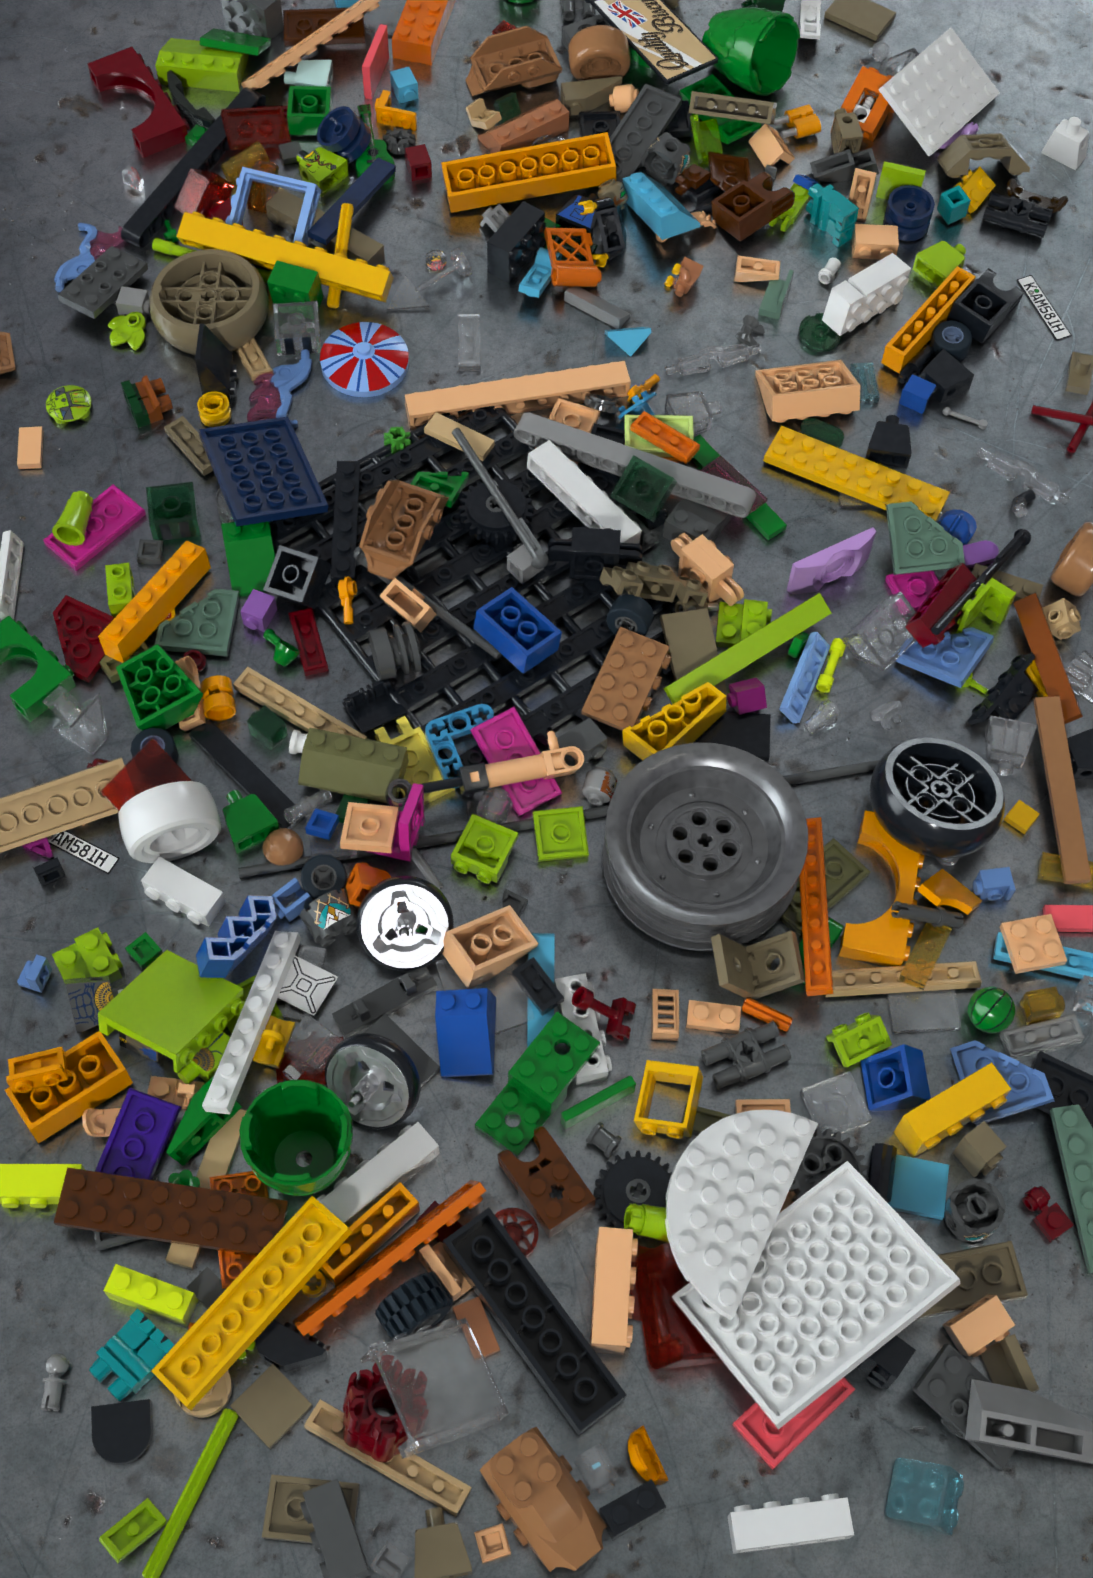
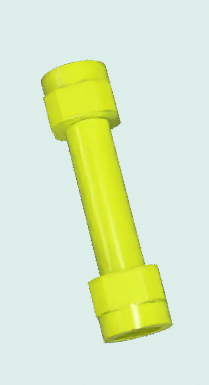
(826, 679)

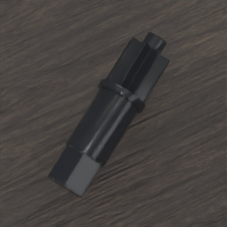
(916, 364)

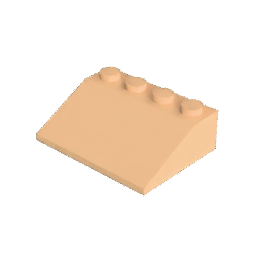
(808, 390)

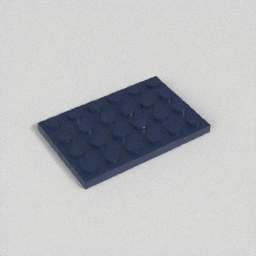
(263, 471)

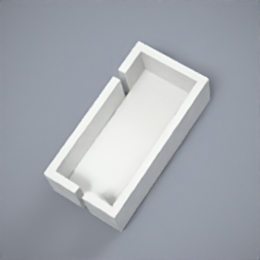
(880, 288)

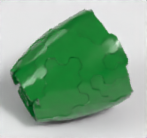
(754, 47)
(296, 1121)

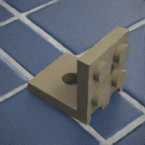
(749, 970)

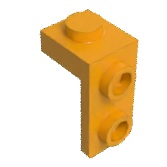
(392, 116)

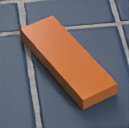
(665, 437)

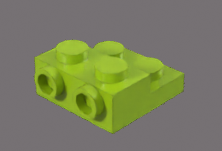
(740, 621)
(483, 849)
(88, 958)

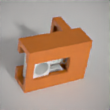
(866, 89)

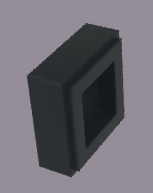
(49, 871)

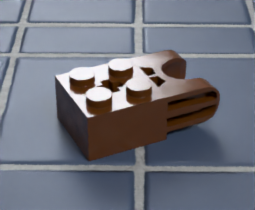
(750, 206)
(544, 1176)

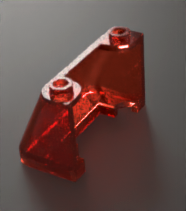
(667, 1332)

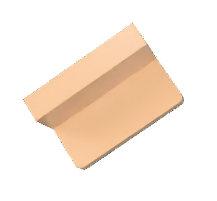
(770, 146)

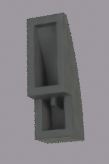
(842, 165)

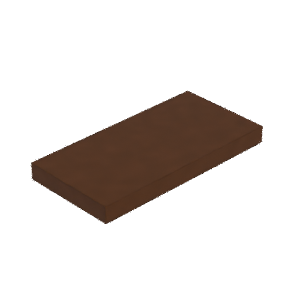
(303, 22)

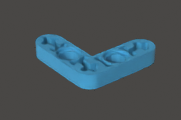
(446, 739)

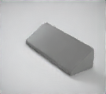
(596, 307)

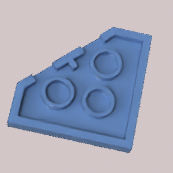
(951, 658)
(1027, 1085)

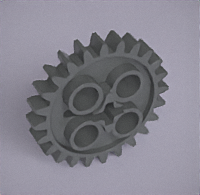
(820, 1162)

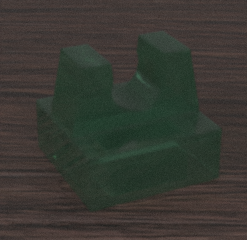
(507, 106)

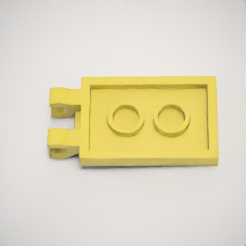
(421, 763)

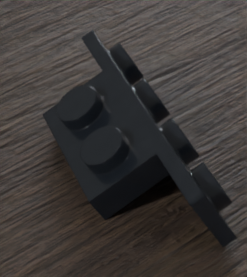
(1009, 694)

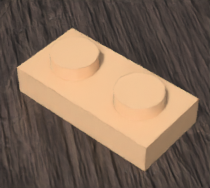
(713, 1017)

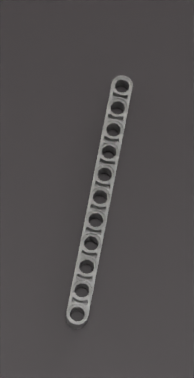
(615, 457)

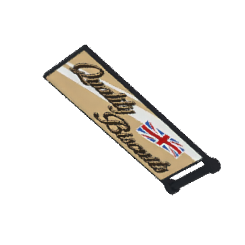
(657, 37)

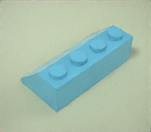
(658, 206)

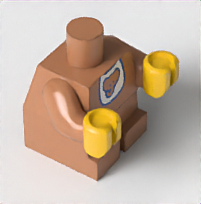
(687, 275)

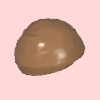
(283, 847)

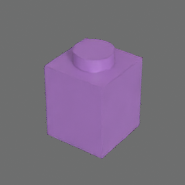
(258, 610)

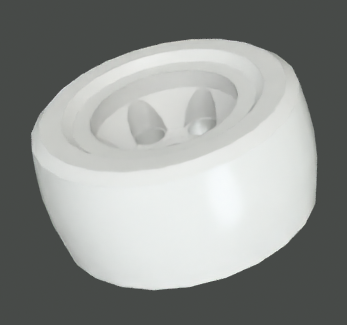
(169, 821)

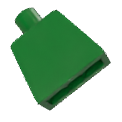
(247, 820)

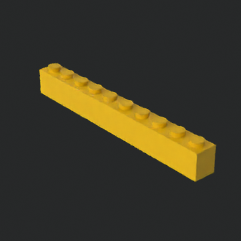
(264, 251)

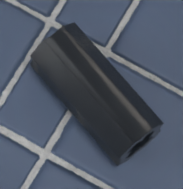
(882, 1169)

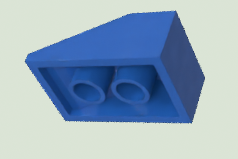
(466, 1031)

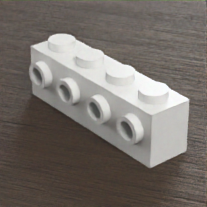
(599, 1064)

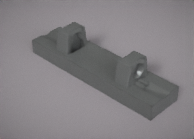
(384, 1001)

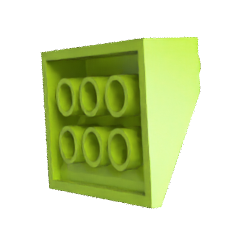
(201, 65)

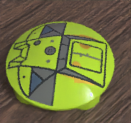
(68, 404)

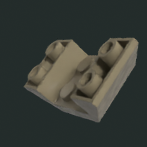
(978, 146)

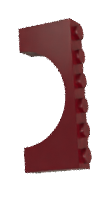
(128, 71)

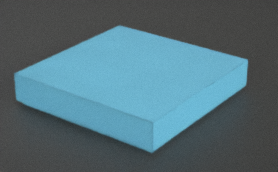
(919, 1187)

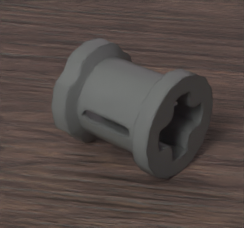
(603, 1139)

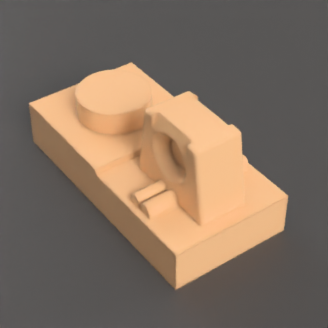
(173, 1090)

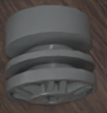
(395, 650)

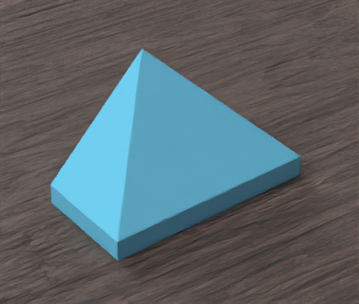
(629, 338)

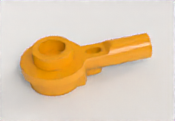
(637, 390)
(347, 590)

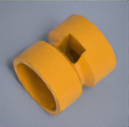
(218, 698)

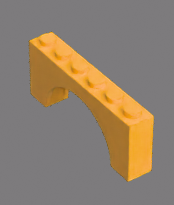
(884, 938)

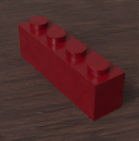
(937, 603)

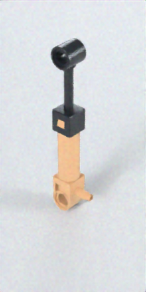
(483, 776)

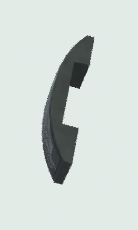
(186, 109)

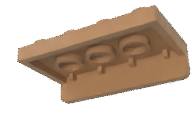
(627, 680)

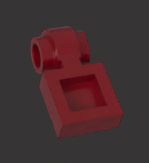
(1051, 1219)

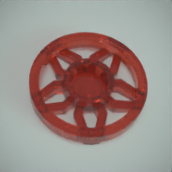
(516, 1231)

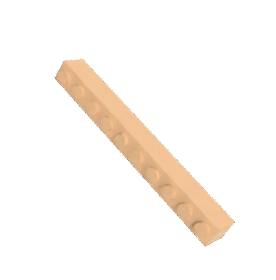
(521, 393)

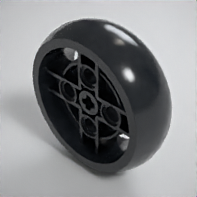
(937, 797)

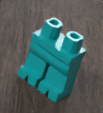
(832, 213)
(131, 1355)

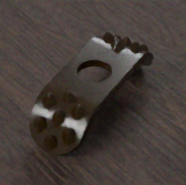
(1054, 203)

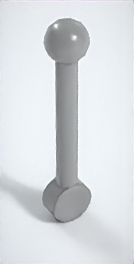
(982, 424)

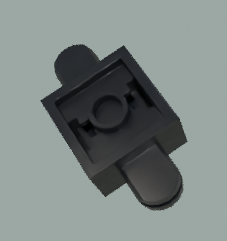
(592, 550)

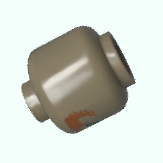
(615, 191)

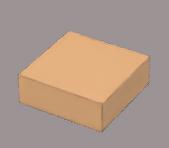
(492, 1543)

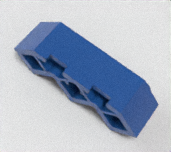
(236, 937)

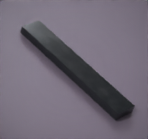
(242, 770)

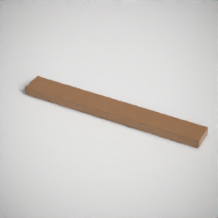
(1062, 790)

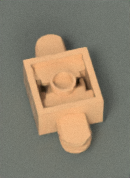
(708, 565)

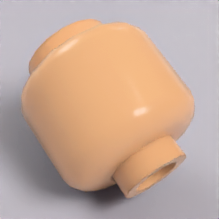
(623, 97)

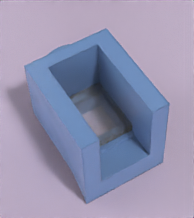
(291, 900)

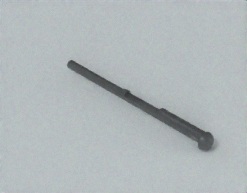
(539, 557)
(440, 611)

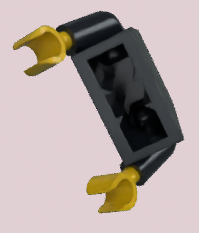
(611, 228)

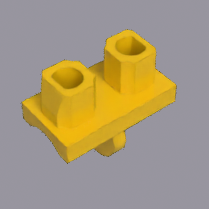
(273, 1042)

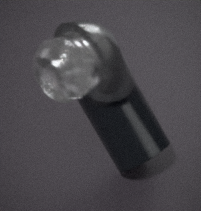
(1020, 502)

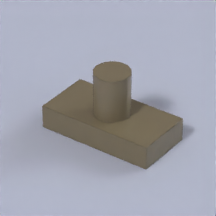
(1079, 373)

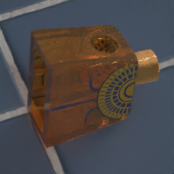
(255, 200)

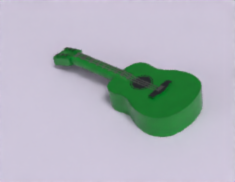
(375, 149)

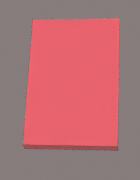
(375, 61)

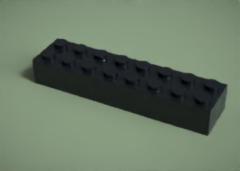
(534, 1321)

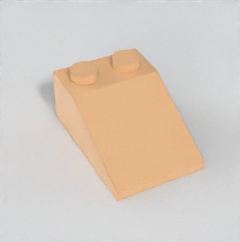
(487, 945)

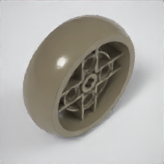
(205, 291)

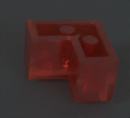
(201, 191)

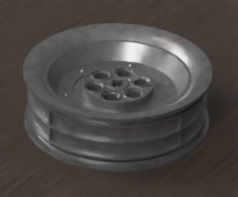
(723, 791)

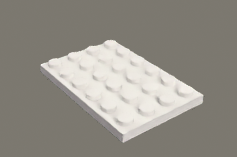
(939, 91)

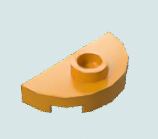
(644, 1457)

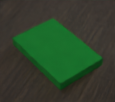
(235, 41)

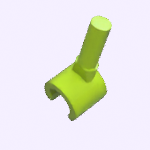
(971, 682)

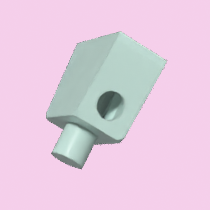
(311, 73)

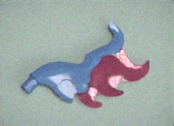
(90, 249)
(274, 394)

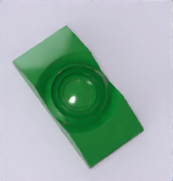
(729, 129)

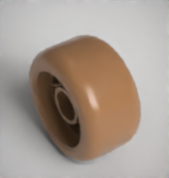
(598, 53)
(1075, 564)

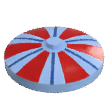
(364, 359)

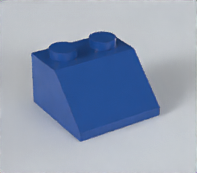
(895, 1079)

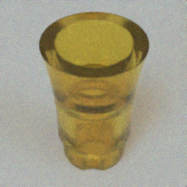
(246, 158)

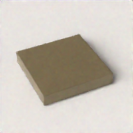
(271, 1406)

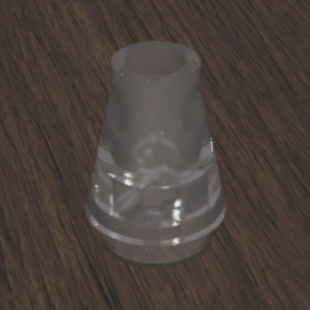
(823, 716)

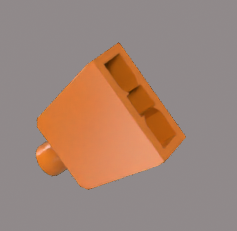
(362, 880)

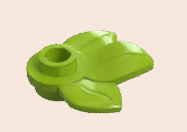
(125, 331)

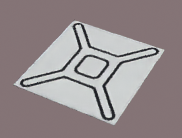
(306, 986)

